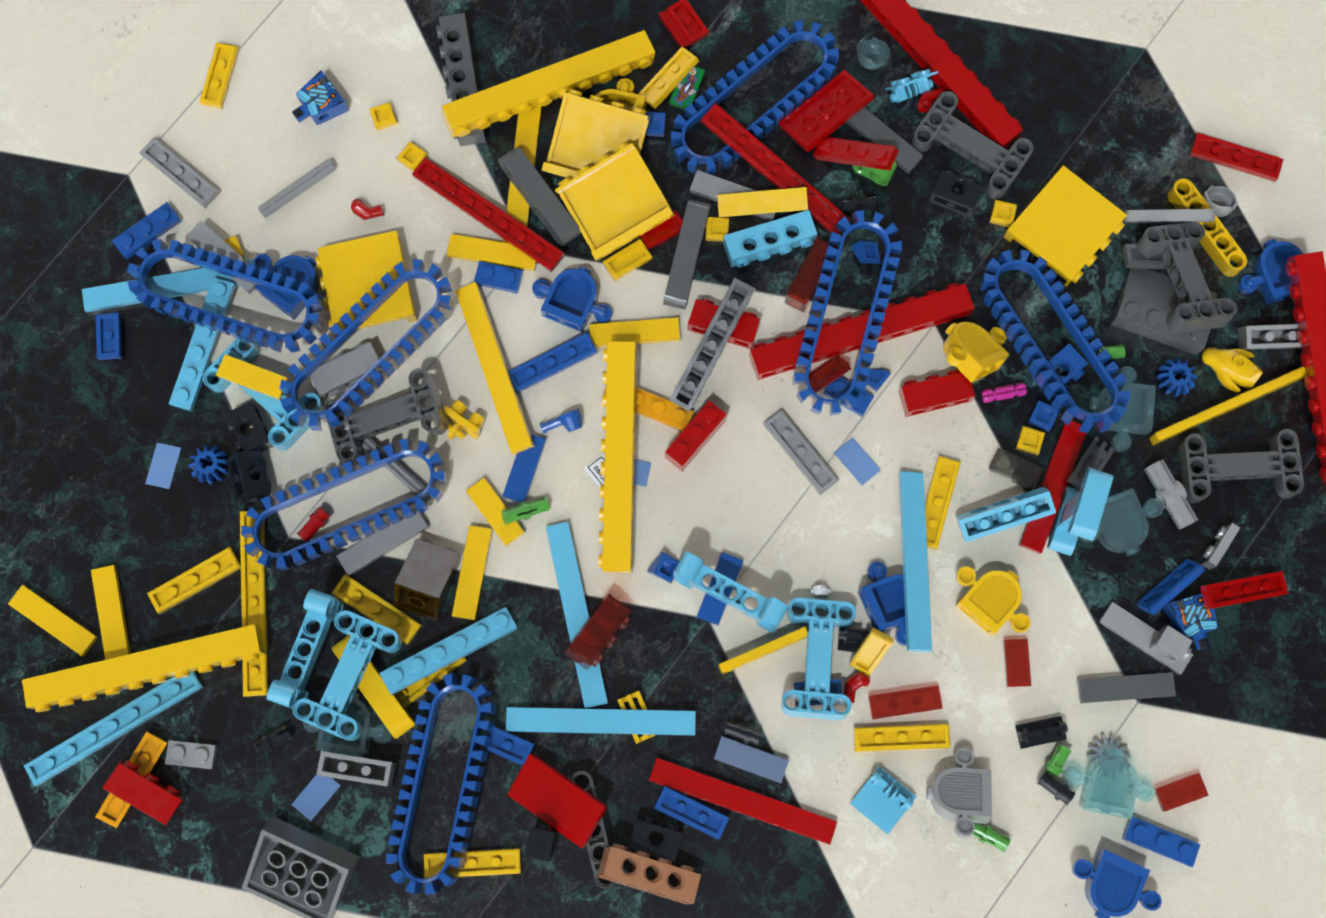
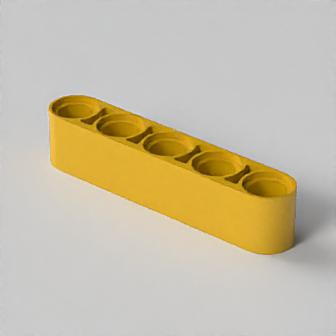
(1217, 234)
(385, 705)

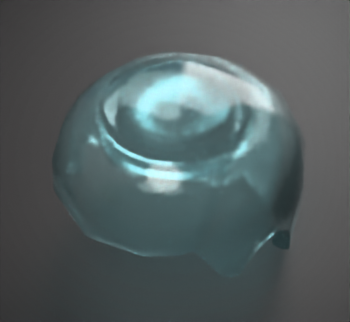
(872, 53)

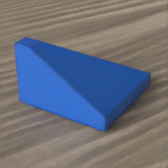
(867, 252)
(663, 567)

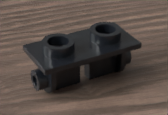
(850, 639)
(1041, 732)

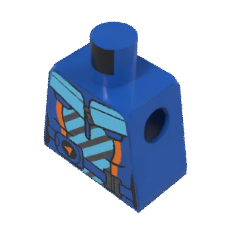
(319, 100)
(1192, 619)

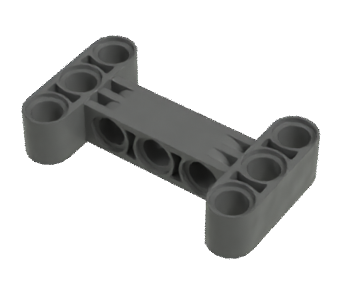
(972, 145)
(1196, 307)
(390, 416)
(1242, 466)

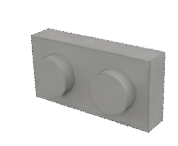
(1224, 538)
(191, 754)

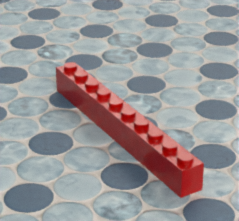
(934, 54)
(1309, 295)
(847, 334)

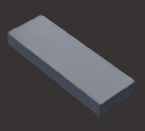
(751, 759)

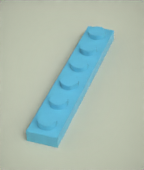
(201, 347)
(448, 651)

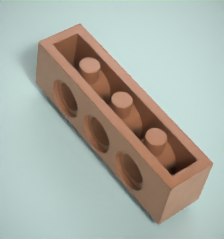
(612, 869)

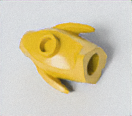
(1232, 367)

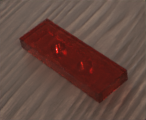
(905, 702)

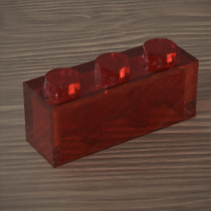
(806, 280)
(598, 632)

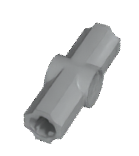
(1171, 494)

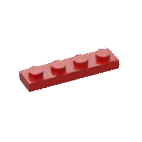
(856, 153)
(1236, 157)
(1244, 590)

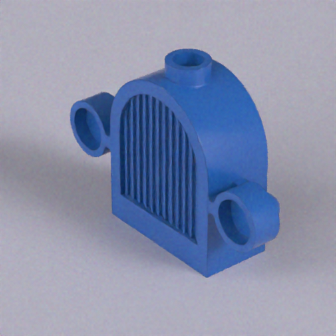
(292, 266)
(1271, 271)
(571, 299)
(885, 601)
(1115, 885)

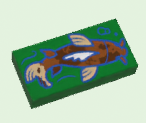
(687, 89)

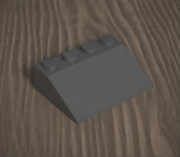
(1145, 308)
(299, 870)

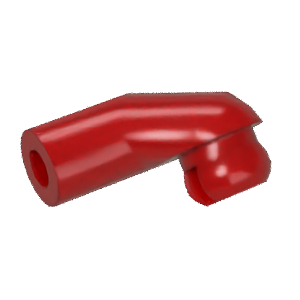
(927, 98)
(364, 211)
(854, 683)

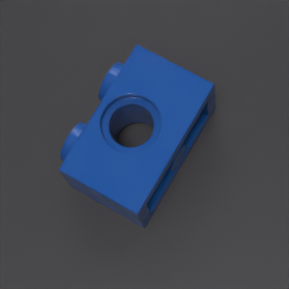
(1070, 362)

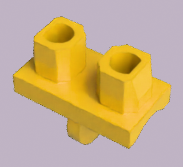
(471, 426)

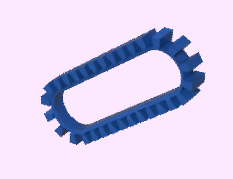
(755, 63)
(234, 269)
(444, 301)
(1067, 314)
(875, 317)
(339, 541)
(447, 878)

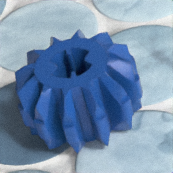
(1185, 379)
(208, 455)

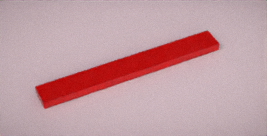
(770, 165)
(488, 214)
(743, 801)

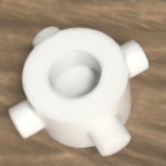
(820, 590)

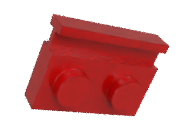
(683, 24)

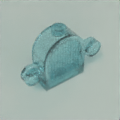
(1139, 412)
(1125, 522)
(359, 748)
(1109, 785)

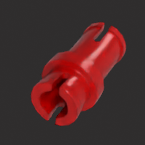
(315, 522)

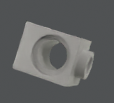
(1172, 644)

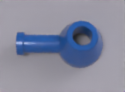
(570, 420)

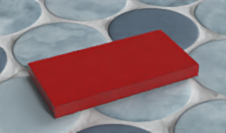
(826, 110)
(557, 800)

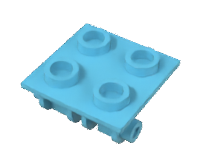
(918, 82)
(883, 800)

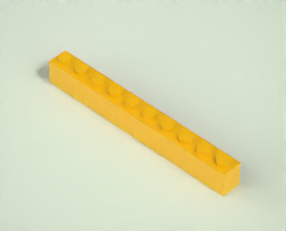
(548, 84)
(619, 457)
(143, 667)

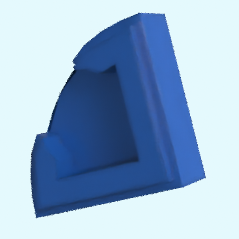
(876, 378)

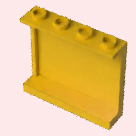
(591, 130)
(614, 200)
(1067, 225)
(354, 268)

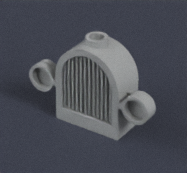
(962, 794)

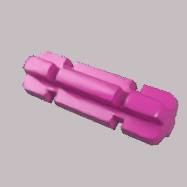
(1004, 392)

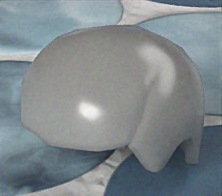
(1221, 200)

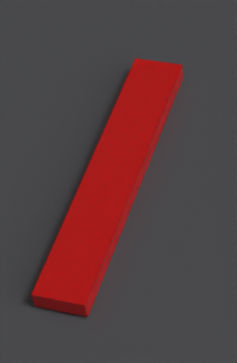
(1055, 481)

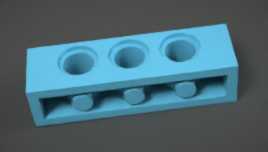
(777, 229)
(1005, 514)

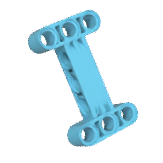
(270, 404)
(1080, 512)
(691, 573)
(320, 609)
(818, 658)
(347, 675)

